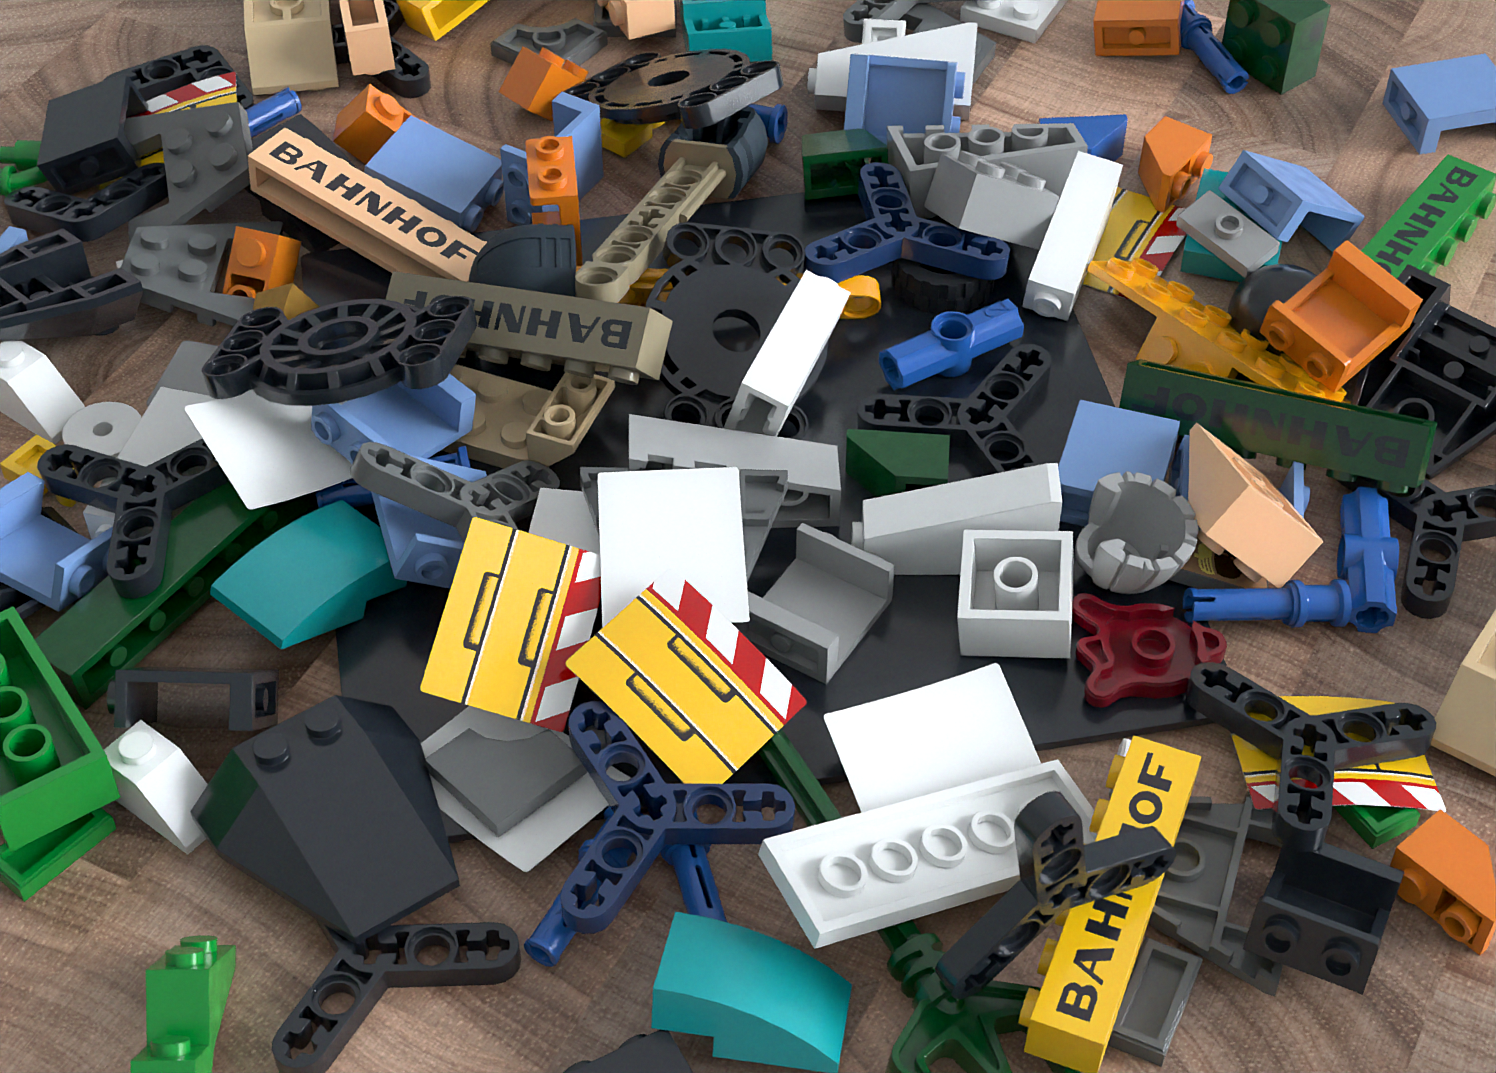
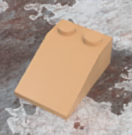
(1245, 512)

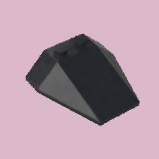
(53, 294)
(1437, 373)
(333, 816)

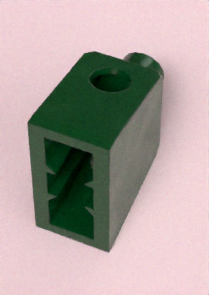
(834, 161)

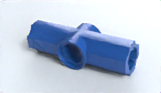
(951, 344)
(1368, 559)

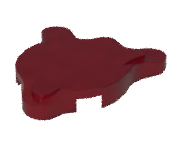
(1139, 649)

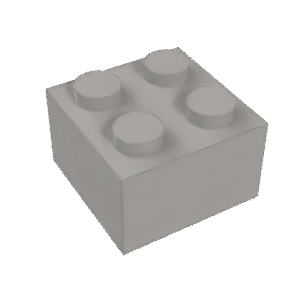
(991, 199)

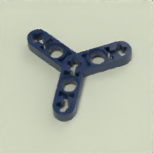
(915, 239)
(643, 834)

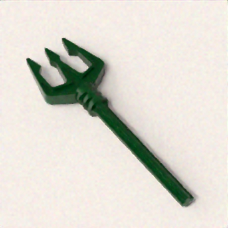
(940, 1023)

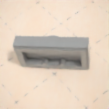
(1227, 234)

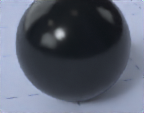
(1259, 291)

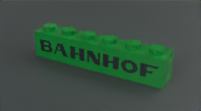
(1435, 218)

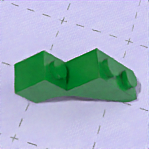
(185, 1006)

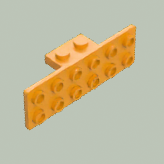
(1201, 335)

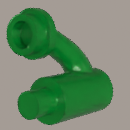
(25, 158)

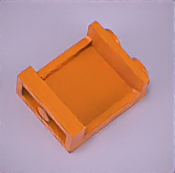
(1137, 27)
(554, 183)
(1341, 317)

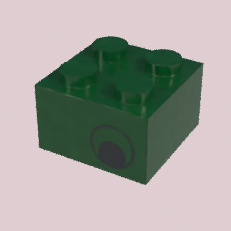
(1276, 39)

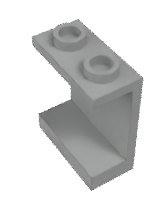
(819, 604)

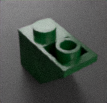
(896, 460)

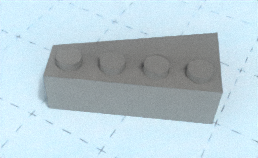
(1039, 148)
(812, 467)

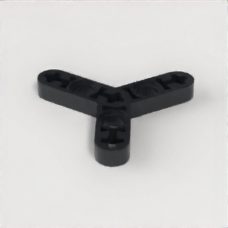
(417, 77)
(964, 416)
(159, 490)
(1437, 523)
(1393, 730)
(1054, 877)
(370, 981)

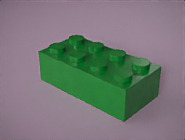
(47, 751)

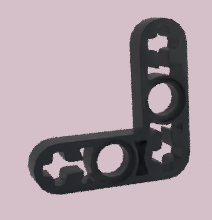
(183, 69)
(89, 217)

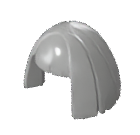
(1135, 533)

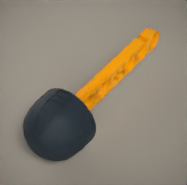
(545, 261)

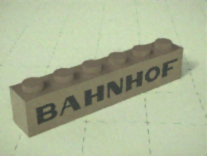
(550, 328)

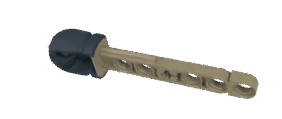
(691, 167)

